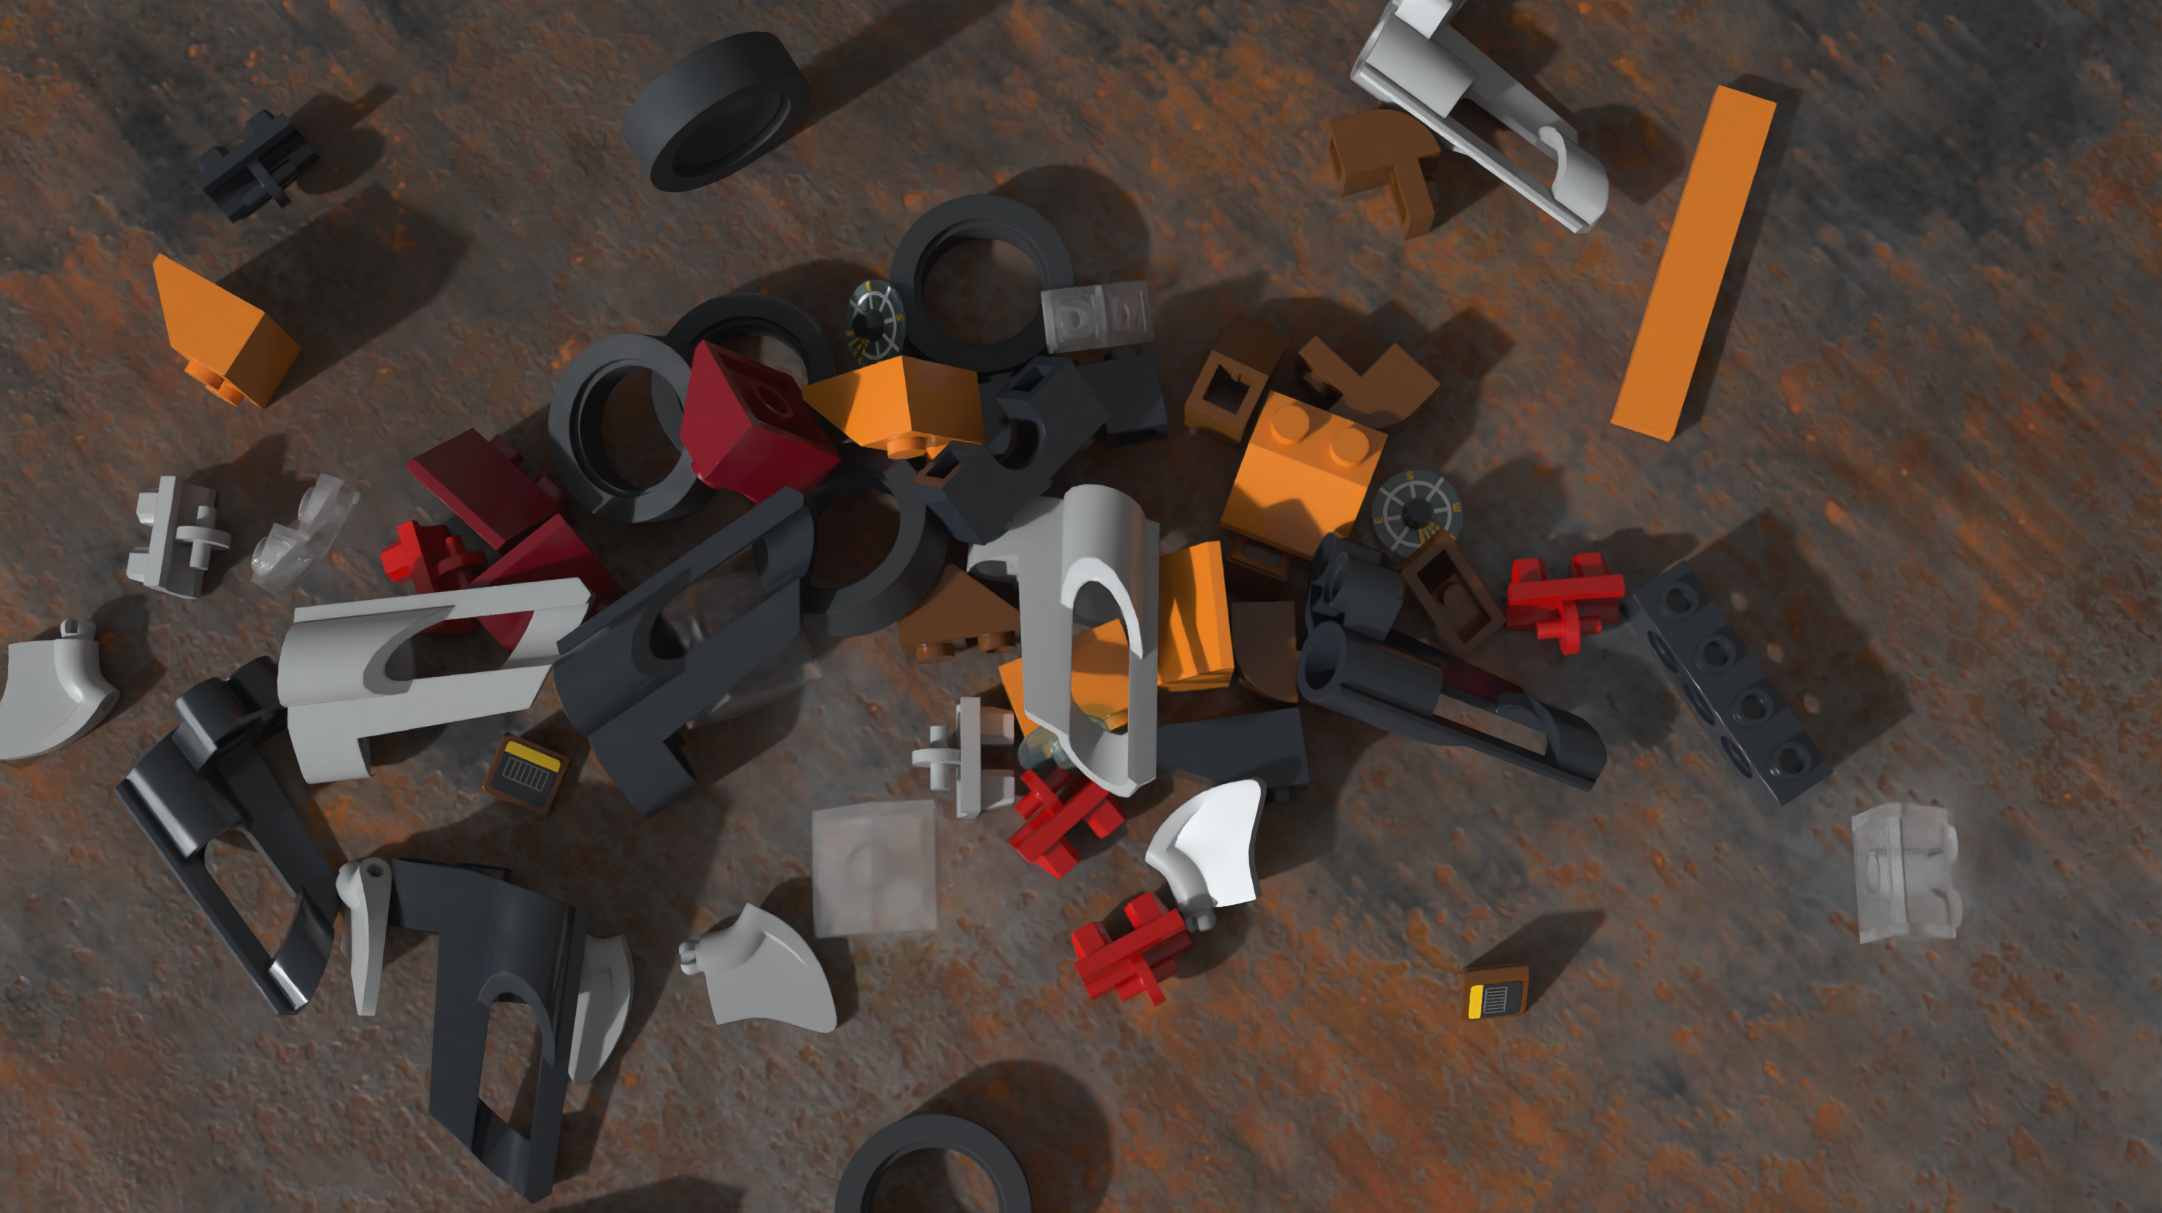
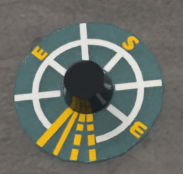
(875, 323)
(1413, 508)

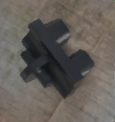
(256, 167)

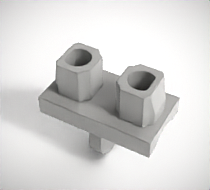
(180, 538)
(974, 729)

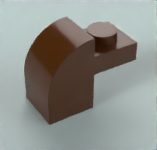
(1389, 150)
(1383, 399)
(1266, 651)

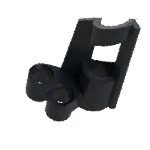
(1395, 681)
(636, 684)
(215, 780)
(491, 949)

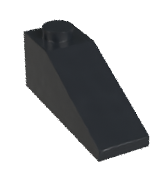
(1239, 748)

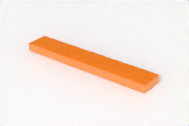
(1693, 263)

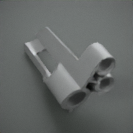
(1427, 66)
(1084, 565)
(353, 668)

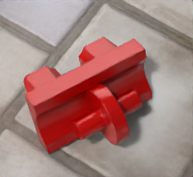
(435, 565)
(1563, 606)
(1043, 834)
(1135, 960)

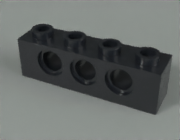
(1725, 688)

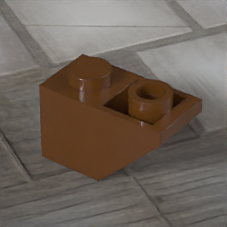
(1235, 381)
(958, 616)

